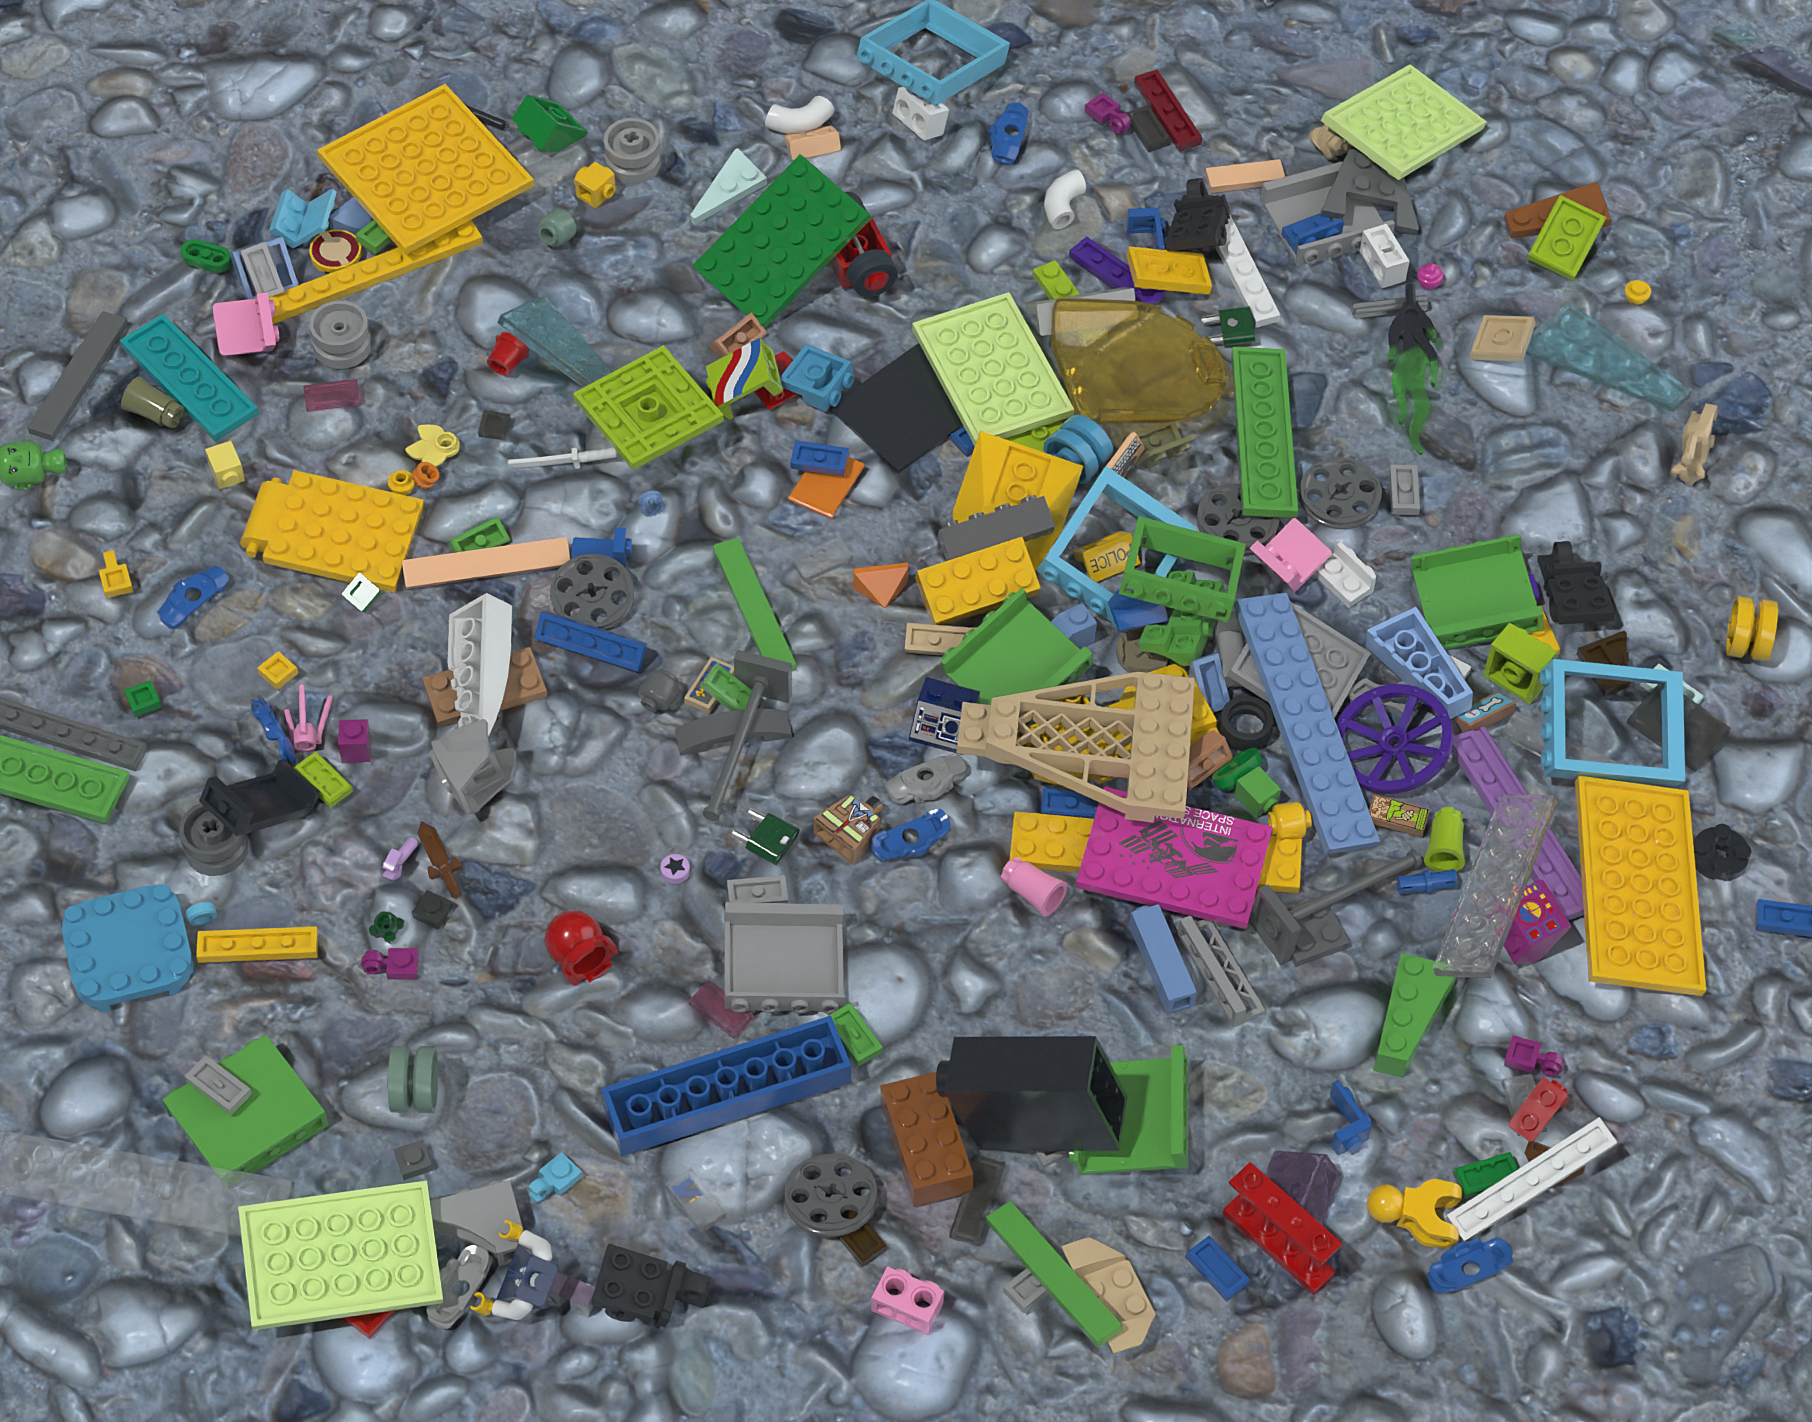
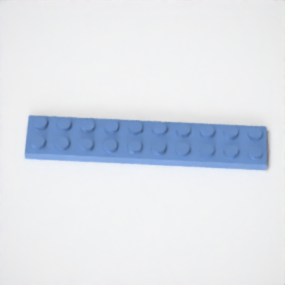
(1306, 723)

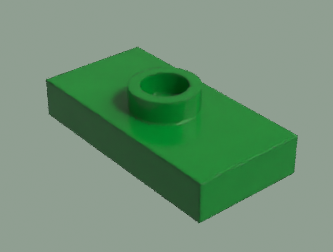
(1481, 1175)

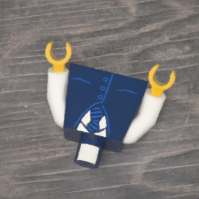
(526, 1279)

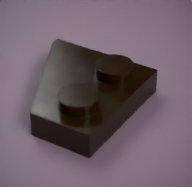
(1607, 651)

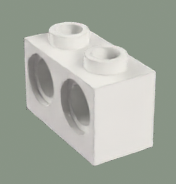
(919, 114)
(1384, 256)

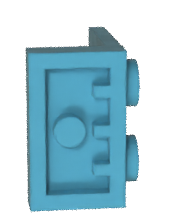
(301, 220)

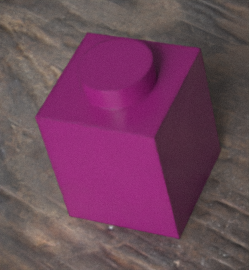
(354, 741)

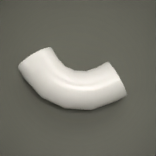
(799, 119)
(1059, 197)

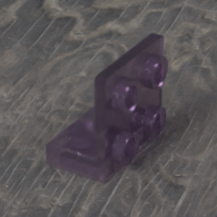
(1306, 1178)

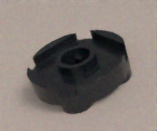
(1724, 839)

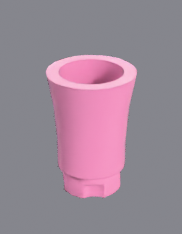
(1034, 885)

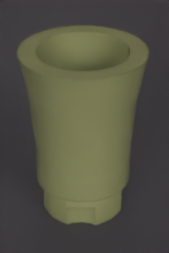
(151, 403)

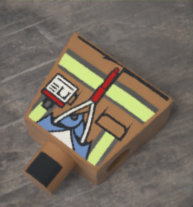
(849, 826)

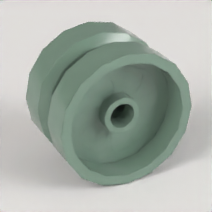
(413, 1080)

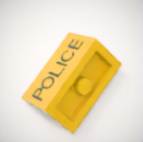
(1106, 555)

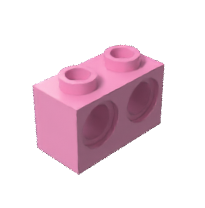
(903, 1307)

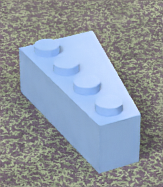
(1419, 659)

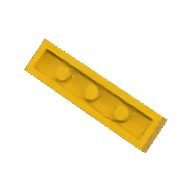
(257, 944)

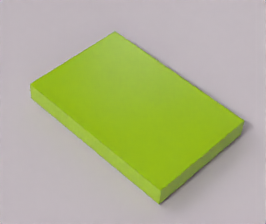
(1566, 237)

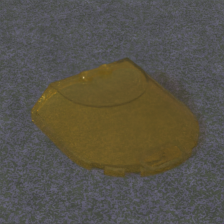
(1133, 362)

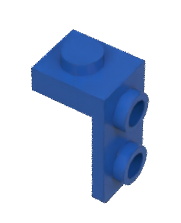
(1147, 221)
(616, 549)
(1352, 1136)

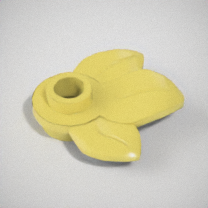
(432, 444)

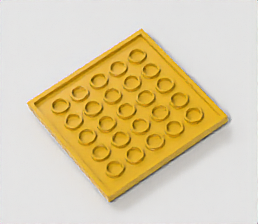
(425, 168)

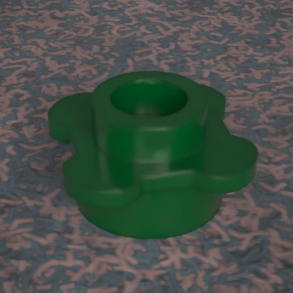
(386, 919)

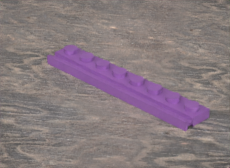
(1491, 778)

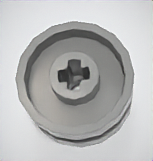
(632, 150)
(340, 334)

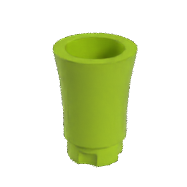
(1446, 841)

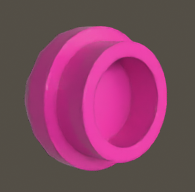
(1429, 276)

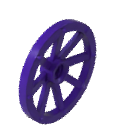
(1397, 734)

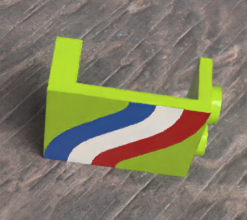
(742, 374)

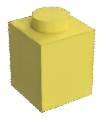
(225, 465)

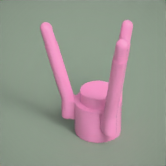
(304, 736)

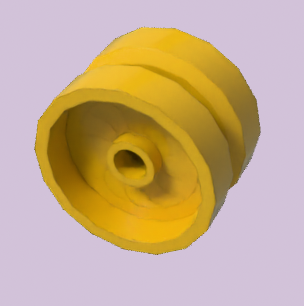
(1751, 628)

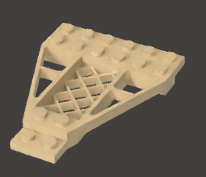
(1158, 739)

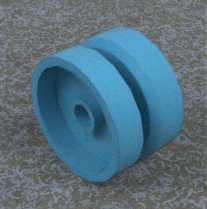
(1081, 443)

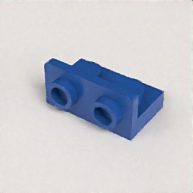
(1311, 230)

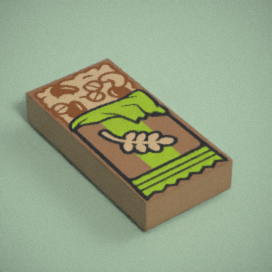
(1398, 815)

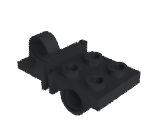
(1198, 219)
(1574, 588)
(642, 1288)

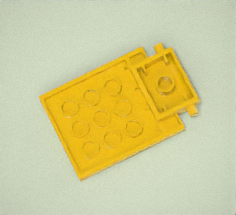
(332, 528)

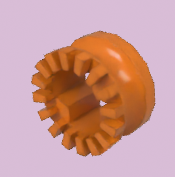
(421, 478)

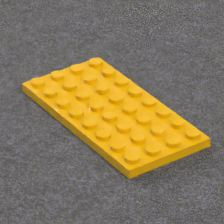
(1639, 886)

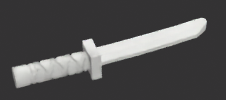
(574, 457)

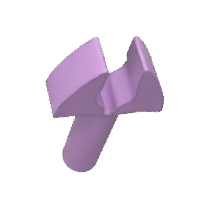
(396, 858)

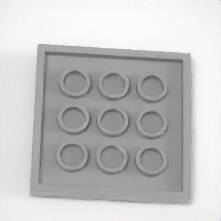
(1333, 655)

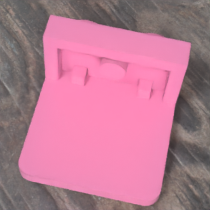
(245, 326)

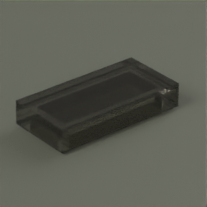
(1148, 128)

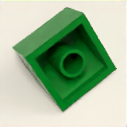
(547, 124)

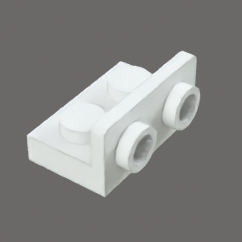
(1346, 576)

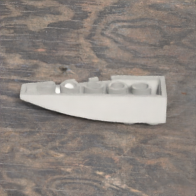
(480, 657)

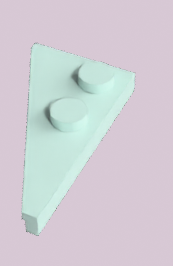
(735, 181)

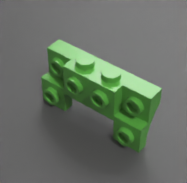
(1186, 632)

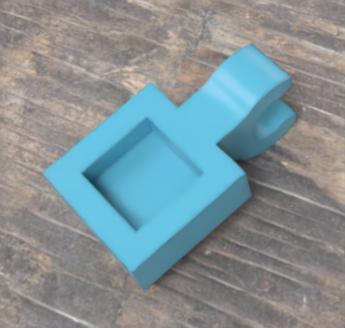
(555, 1176)

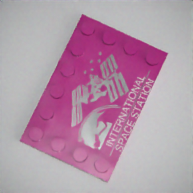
(1185, 865)

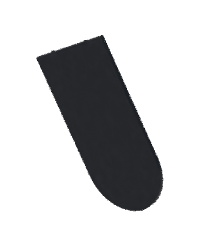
(900, 410)

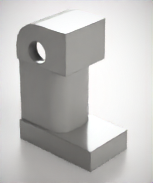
(1228, 644)

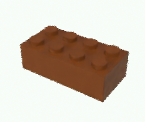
(926, 1139)

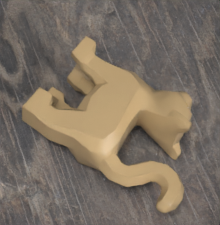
(1696, 445)

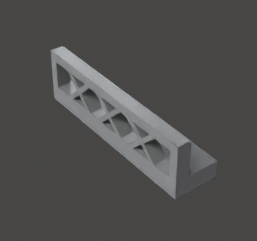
(1215, 975)

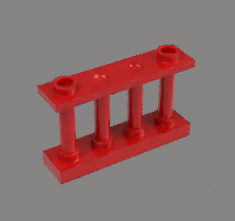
(1282, 1228)

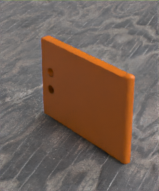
(824, 491)

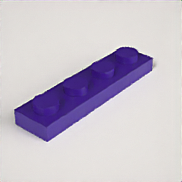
(1111, 270)

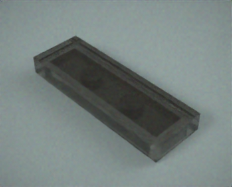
(978, 1202)

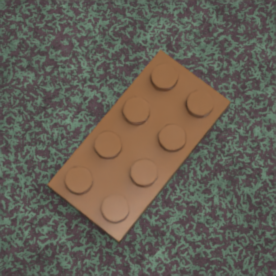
(522, 686)

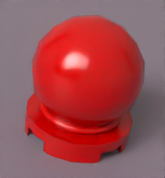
(579, 946)

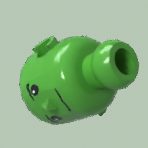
(27, 464)

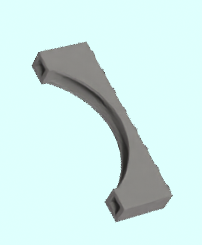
(479, 1217)

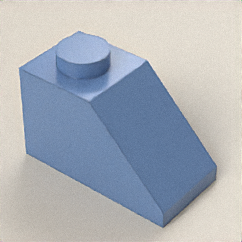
(1077, 625)

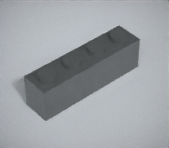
(1026, 520)

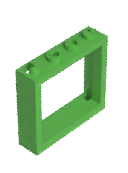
(1189, 545)

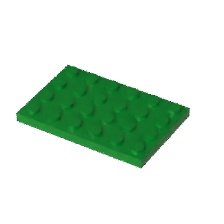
(782, 241)

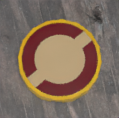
(334, 250)

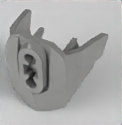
(470, 766)

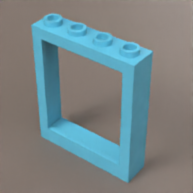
(948, 24)
(1131, 498)
(1553, 727)

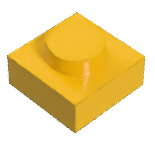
(277, 670)

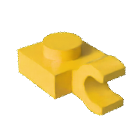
(115, 577)

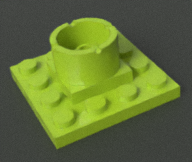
(648, 407)

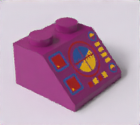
(1536, 925)

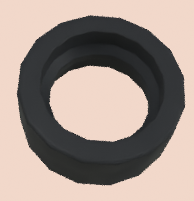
(1252, 706)

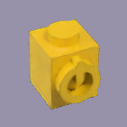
(594, 184)

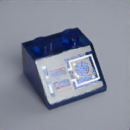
(939, 714)

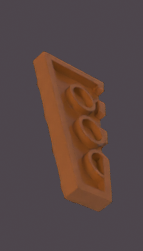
(1532, 217)

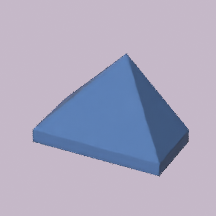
(350, 217)
(1210, 681)

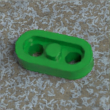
(206, 256)
(1240, 765)

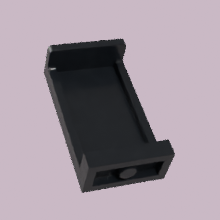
(260, 800)

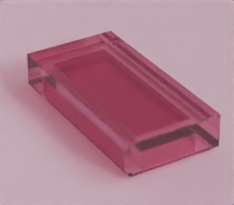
(331, 395)
(710, 1003)

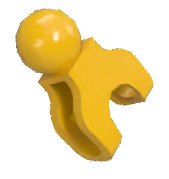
(1416, 1210)

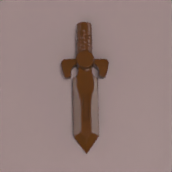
(439, 858)

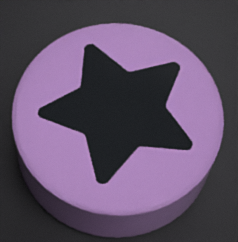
(675, 869)

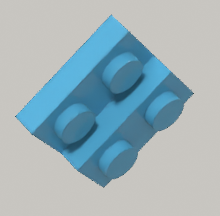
(818, 377)

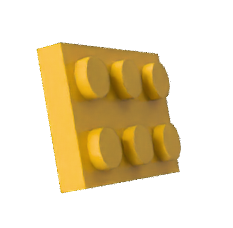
(1169, 270)

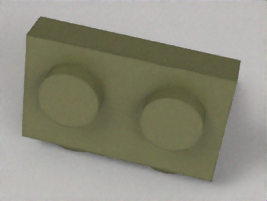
(1161, 442)

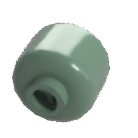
(556, 228)

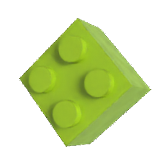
(1517, 662)

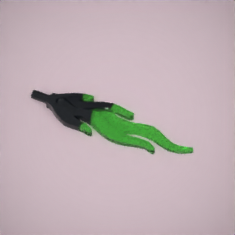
(1417, 353)

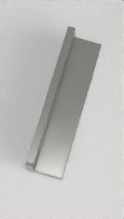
(1043, 309)

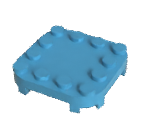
(127, 946)

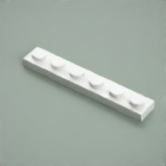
(1247, 278)
(1532, 1179)

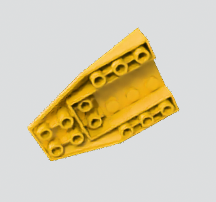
(1009, 472)

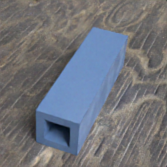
(1162, 959)

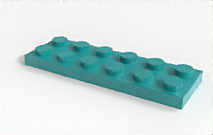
(189, 377)

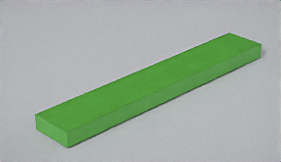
(752, 601)
(1054, 1274)

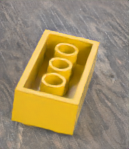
(976, 582)

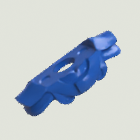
(1004, 146)
(178, 608)
(264, 713)
(929, 828)
(1488, 1256)

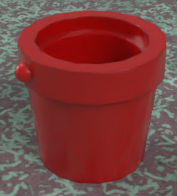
(507, 353)

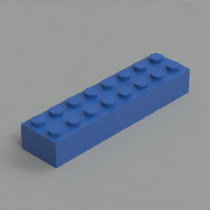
(726, 1085)

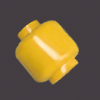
(1289, 820)

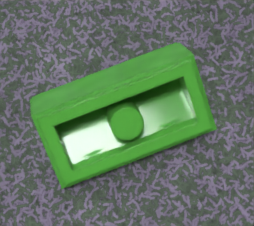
(483, 536)

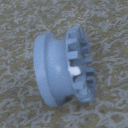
(651, 503)

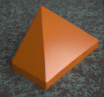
(881, 582)

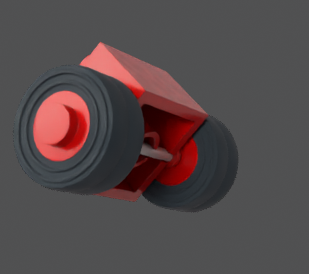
(865, 261)

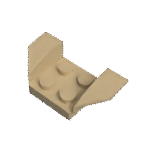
(1116, 1287)

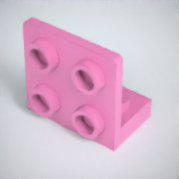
(1293, 554)

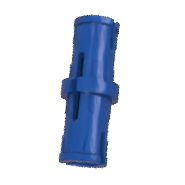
(1426, 881)

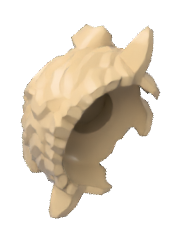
(1329, 142)

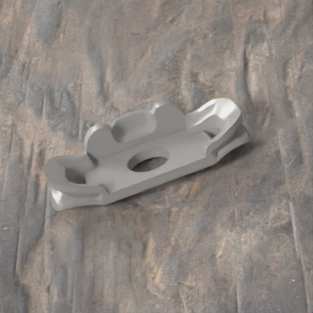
(908, 786)
(470, 1268)

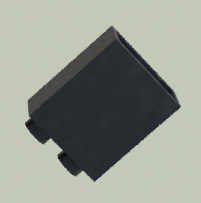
(1034, 1093)

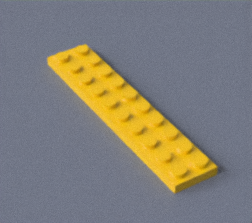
(1060, 844)

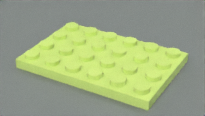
(1403, 121)
(992, 368)
(340, 1255)

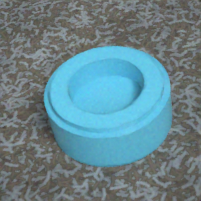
(201, 913)

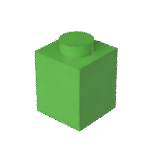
(1257, 792)

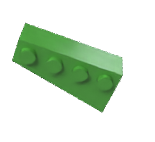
(1411, 1010)

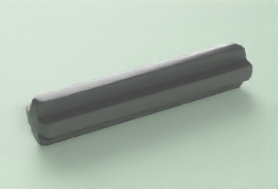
(1384, 307)

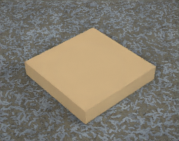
(1502, 338)

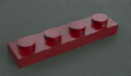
(1168, 110)

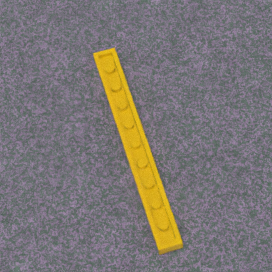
(372, 272)

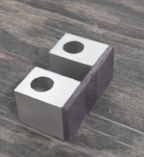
(576, 1291)

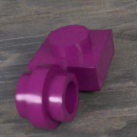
(1103, 109)
(400, 964)
(1525, 1054)

